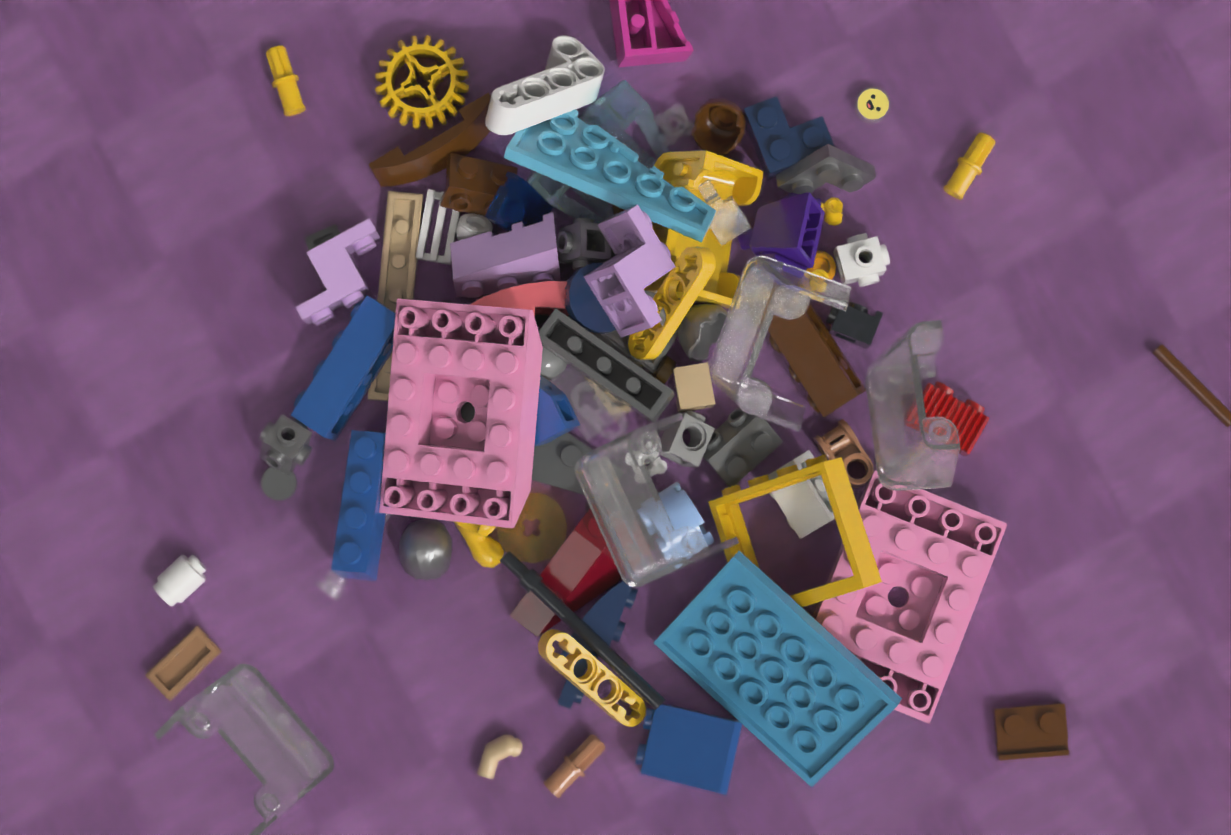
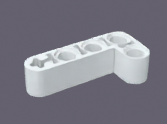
(566, 84)

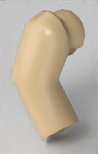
(497, 750)

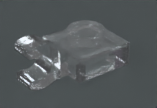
(728, 219)

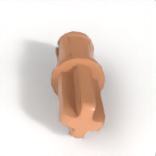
(575, 765)

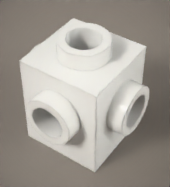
(850, 266)

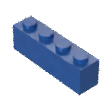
(348, 370)
(359, 521)

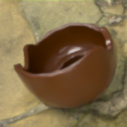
(719, 126)

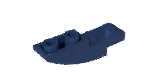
(606, 623)

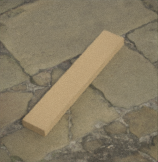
(397, 266)

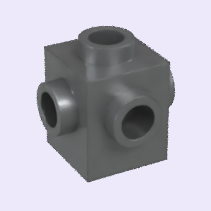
(582, 244)
(285, 444)

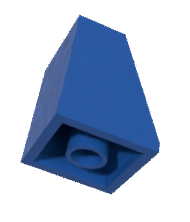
(689, 747)

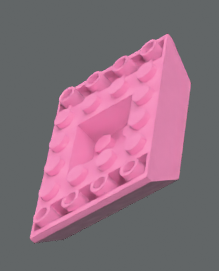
(431, 455)
(941, 561)

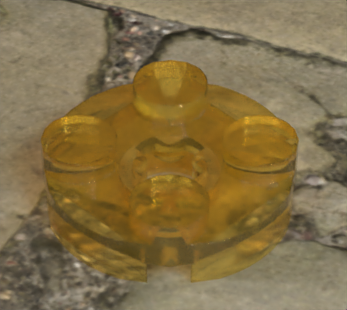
(552, 528)

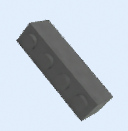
(605, 366)

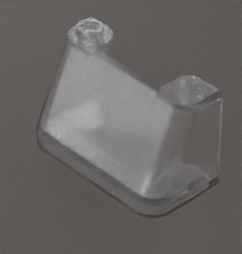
(909, 446)

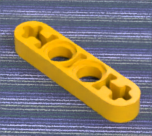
(693, 271)
(594, 675)

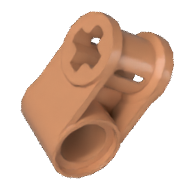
(847, 448)

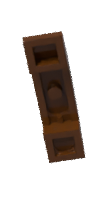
(432, 157)

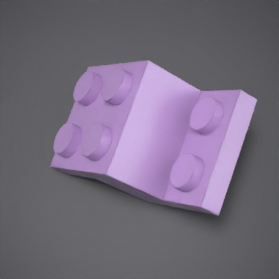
(636, 264)
(339, 273)

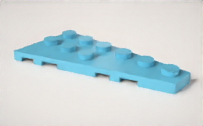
(608, 170)

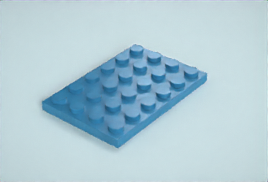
(777, 669)

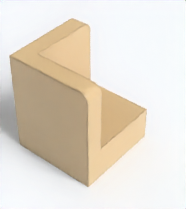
(693, 387)

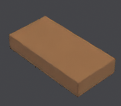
(183, 663)

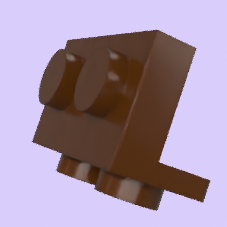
(472, 183)

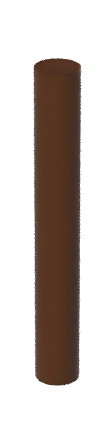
(1192, 383)

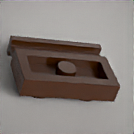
(1030, 731)

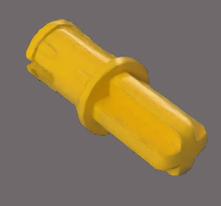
(285, 81)
(969, 165)

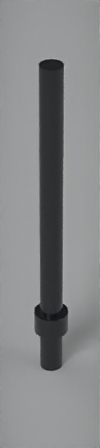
(531, 581)

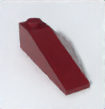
(574, 574)

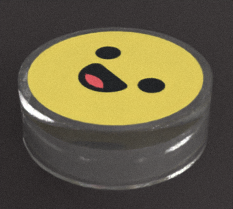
(872, 105)

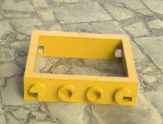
(731, 524)

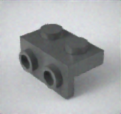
(740, 446)

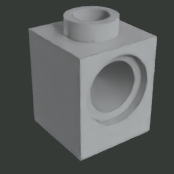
(674, 447)

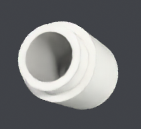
(180, 579)

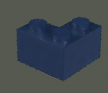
(778, 144)

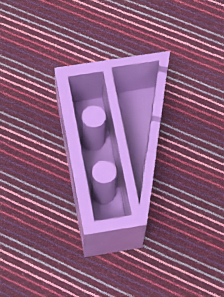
(502, 261)

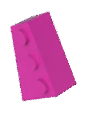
(647, 33)

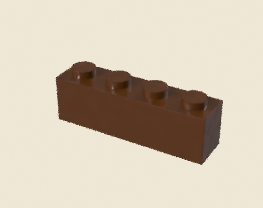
(815, 361)

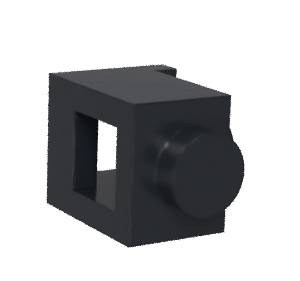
(854, 324)

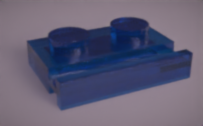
(517, 203)

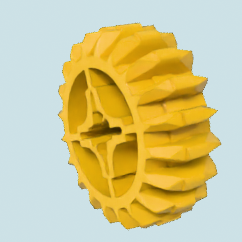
(408, 56)

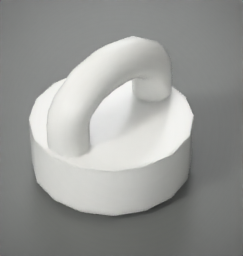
(472, 225)

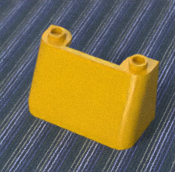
(729, 178)

